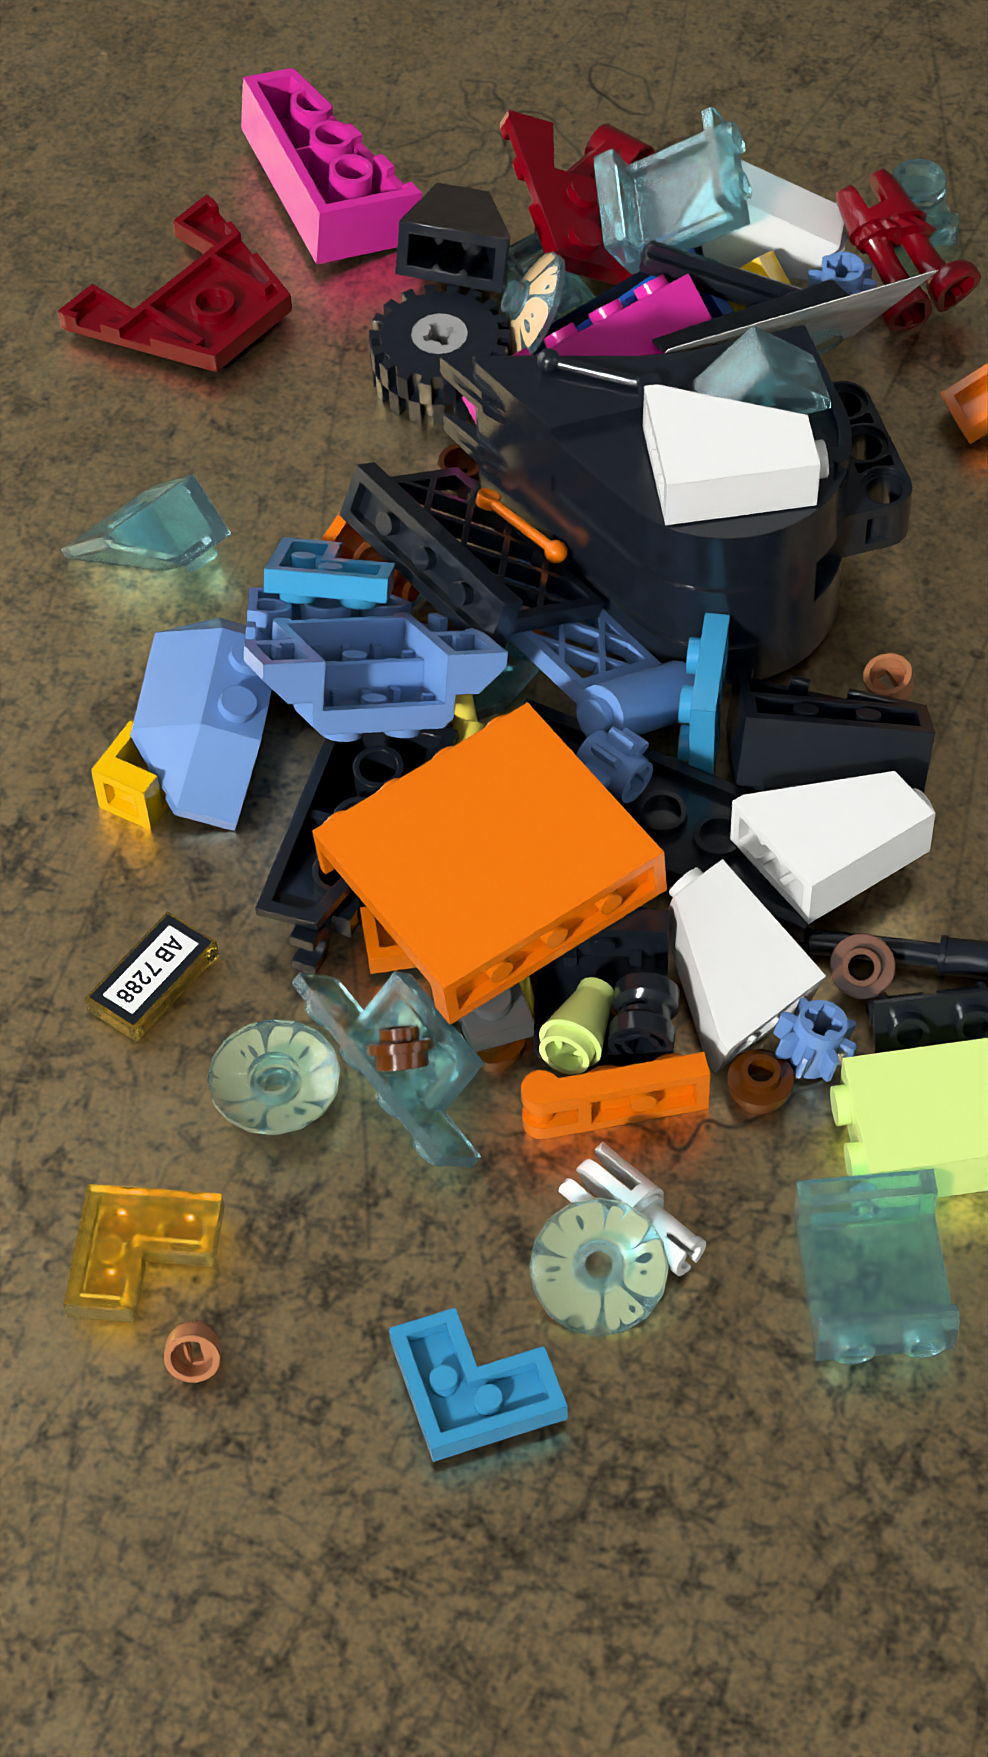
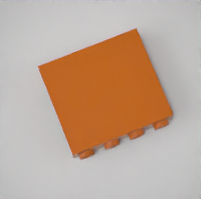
(493, 859)

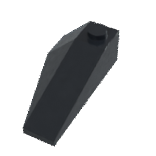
(338, 780)

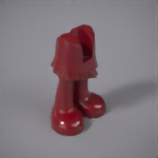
(898, 224)

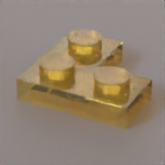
(124, 1231)

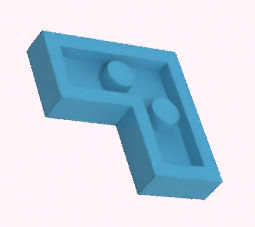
(315, 568)
(702, 702)
(470, 1404)

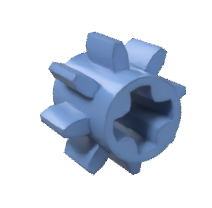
(846, 270)
(617, 762)
(815, 1038)

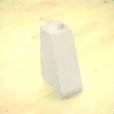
(782, 219)
(728, 456)
(832, 837)
(734, 962)

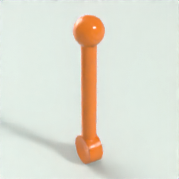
(489, 500)

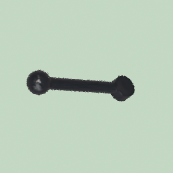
(550, 360)

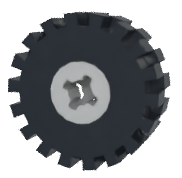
(420, 331)

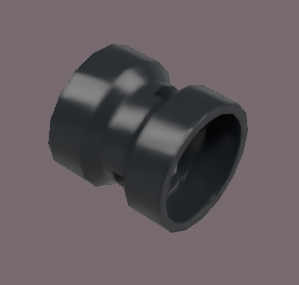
(644, 1017)

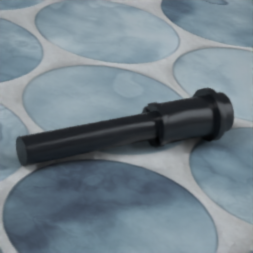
(951, 956)

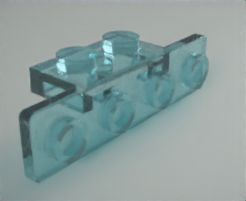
(411, 1095)

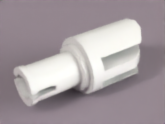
(643, 1196)

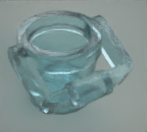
(927, 187)

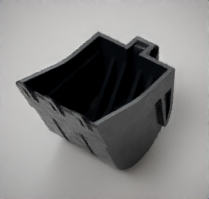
(580, 472)

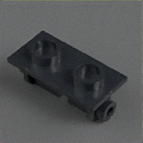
(928, 1019)

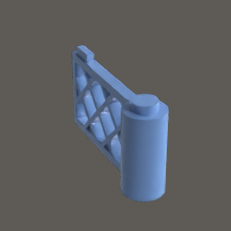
(618, 693)

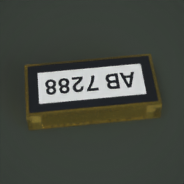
(151, 976)

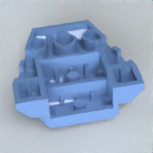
(366, 666)

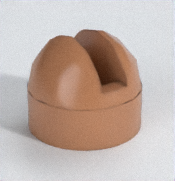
(898, 671)
(179, 1351)

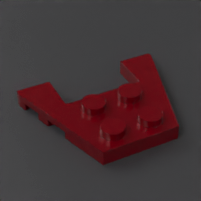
(563, 202)
(202, 312)

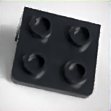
(627, 946)

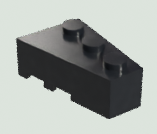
(805, 737)

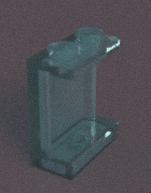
(676, 194)
(874, 1266)

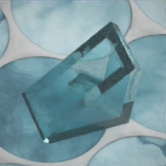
(767, 374)

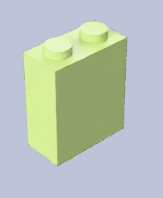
(918, 1113)

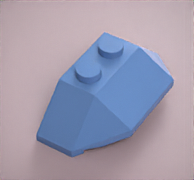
(201, 719)

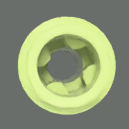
(577, 1030)

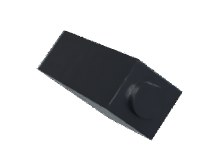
(454, 239)

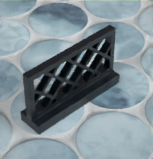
(448, 570)

